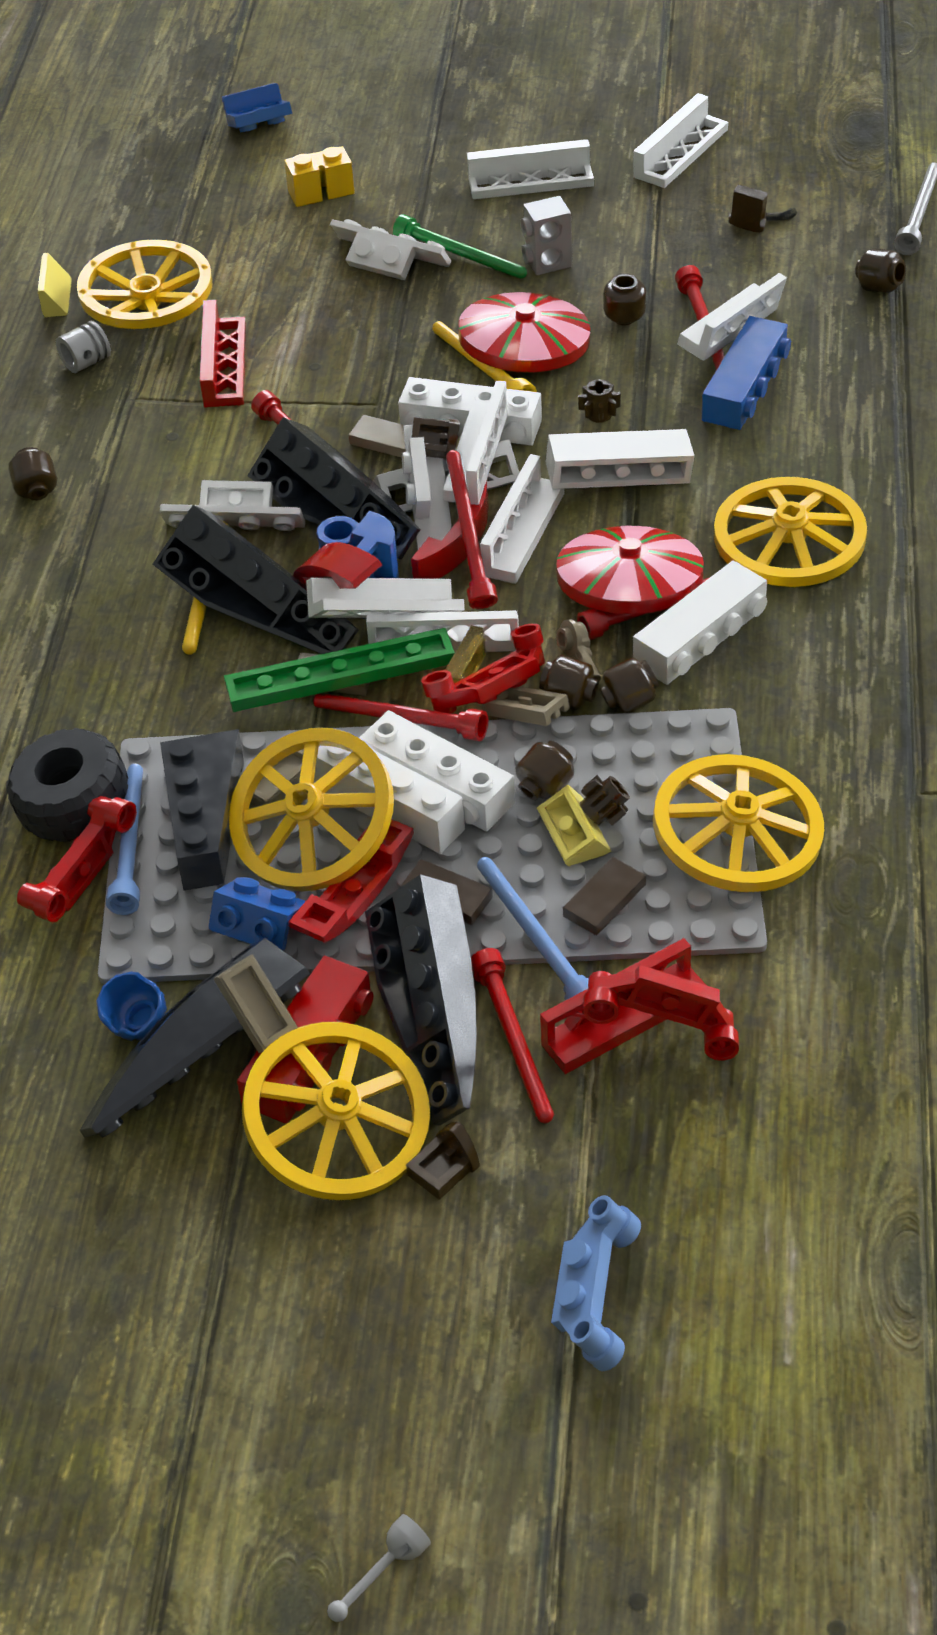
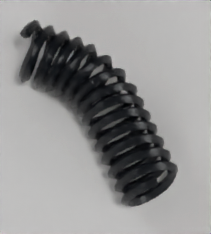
(786, 214)

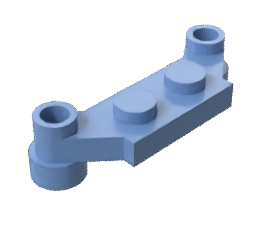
(584, 1281)

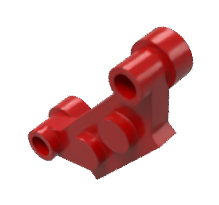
(491, 680)
(82, 860)
(666, 998)

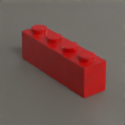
(329, 995)

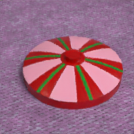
(524, 332)
(629, 569)

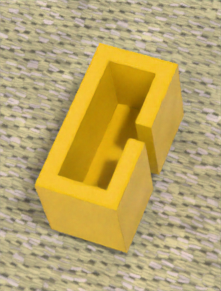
(312, 171)

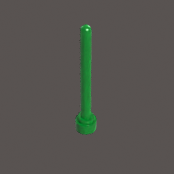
(408, 225)

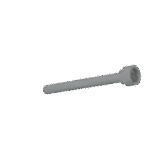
(909, 237)

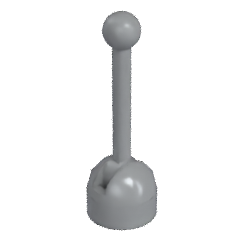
(404, 1542)

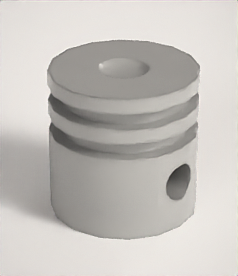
(83, 346)

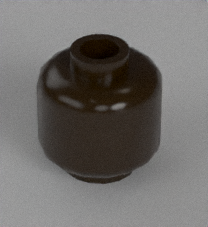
(880, 270)
(624, 299)
(32, 473)
(571, 678)
(629, 685)
(544, 770)

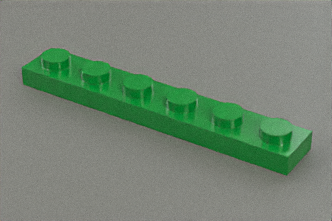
(338, 669)

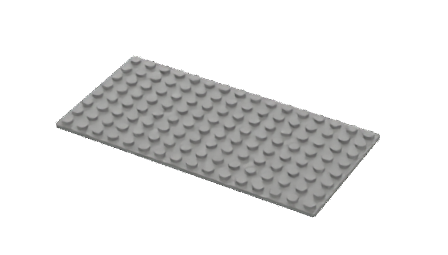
(171, 929)

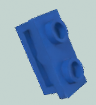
(255, 106)
(253, 912)

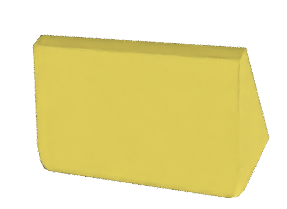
(53, 288)
(571, 829)

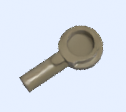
(574, 641)

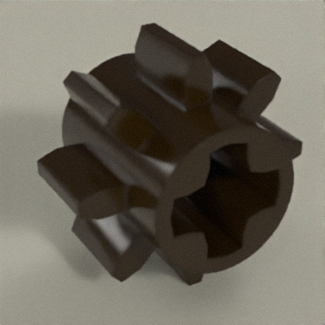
(599, 401)
(604, 800)

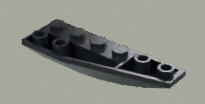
(323, 482)
(245, 583)
(428, 987)
(182, 1036)

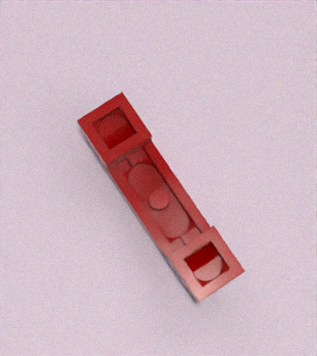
(440, 557)
(342, 562)
(346, 901)

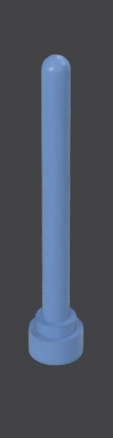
(123, 893)
(573, 982)

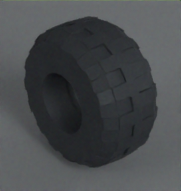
(60, 778)

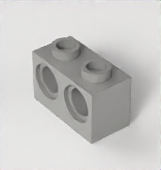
(547, 235)

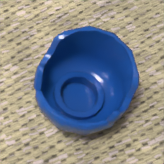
(130, 1005)

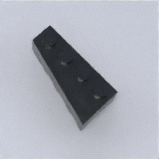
(200, 787)

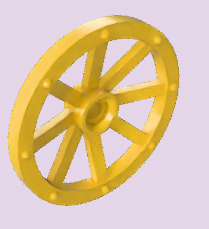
(144, 290)
(791, 524)
(313, 812)
(738, 816)
(335, 1115)

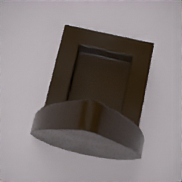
(748, 209)
(438, 435)
(444, 1160)

